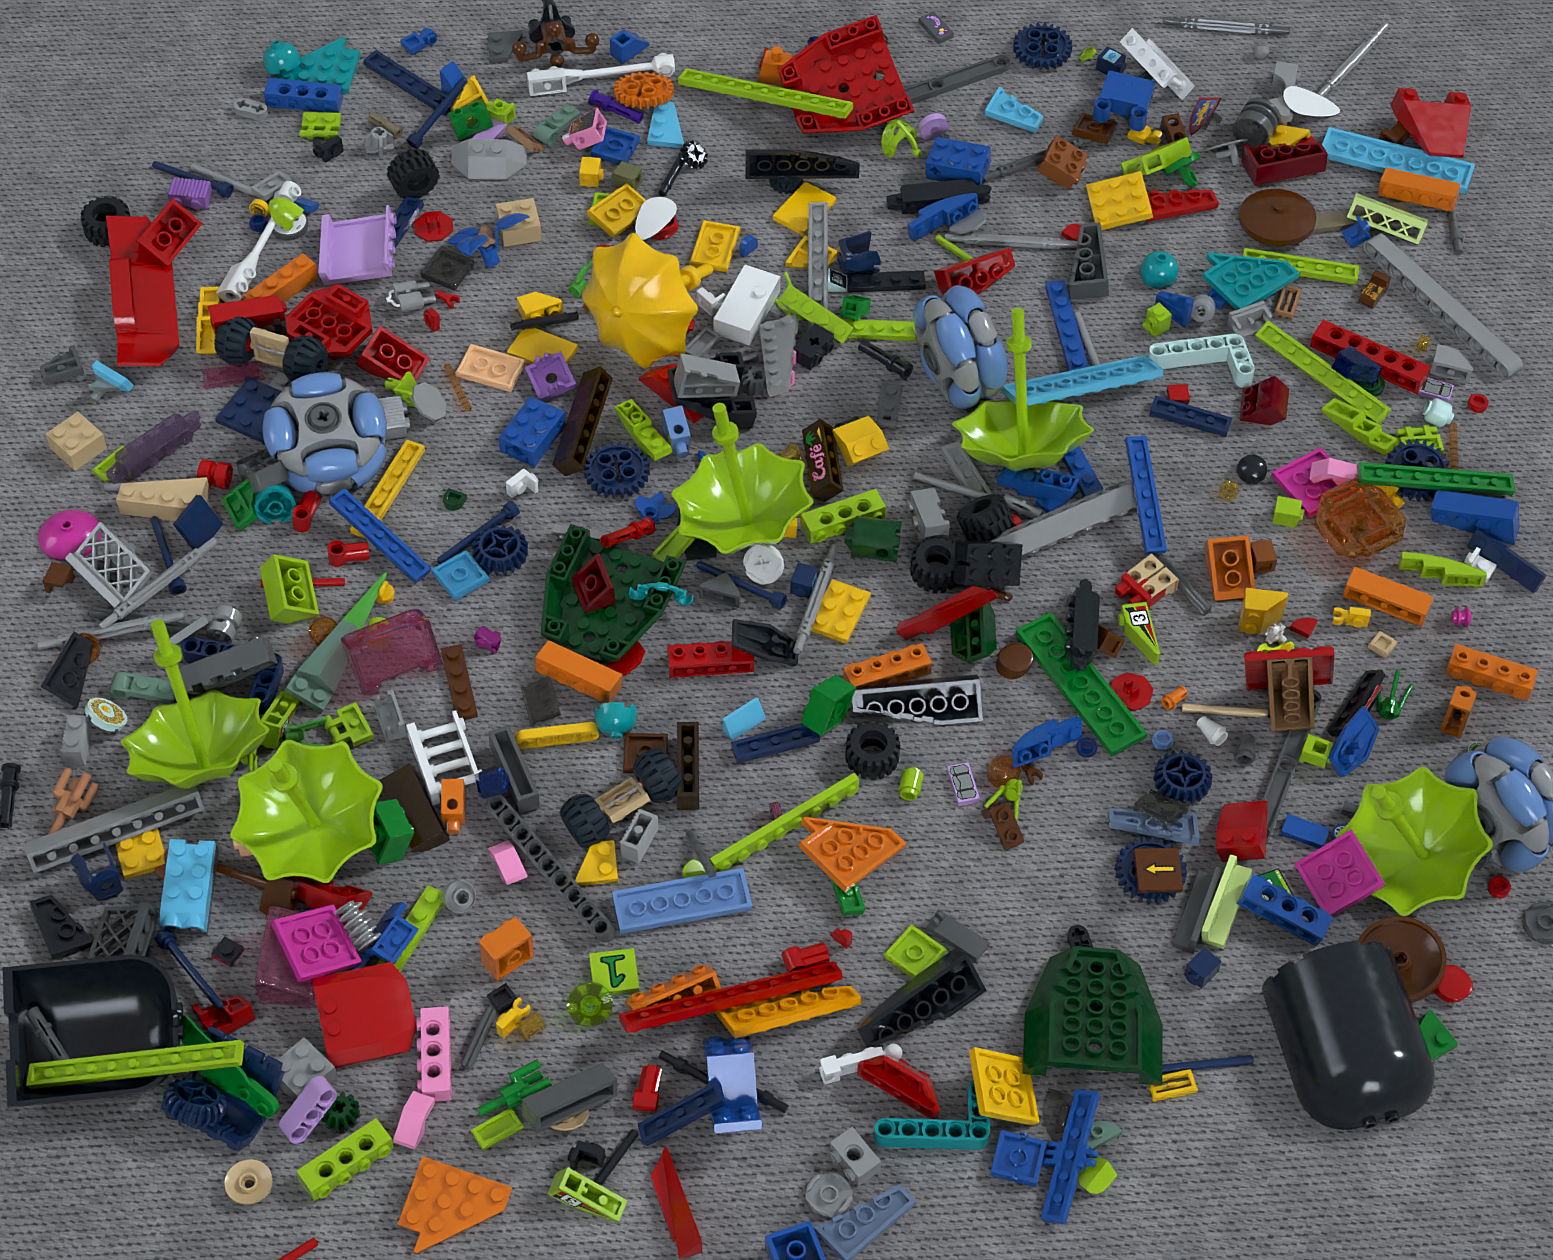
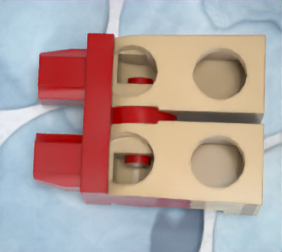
(1146, 582)

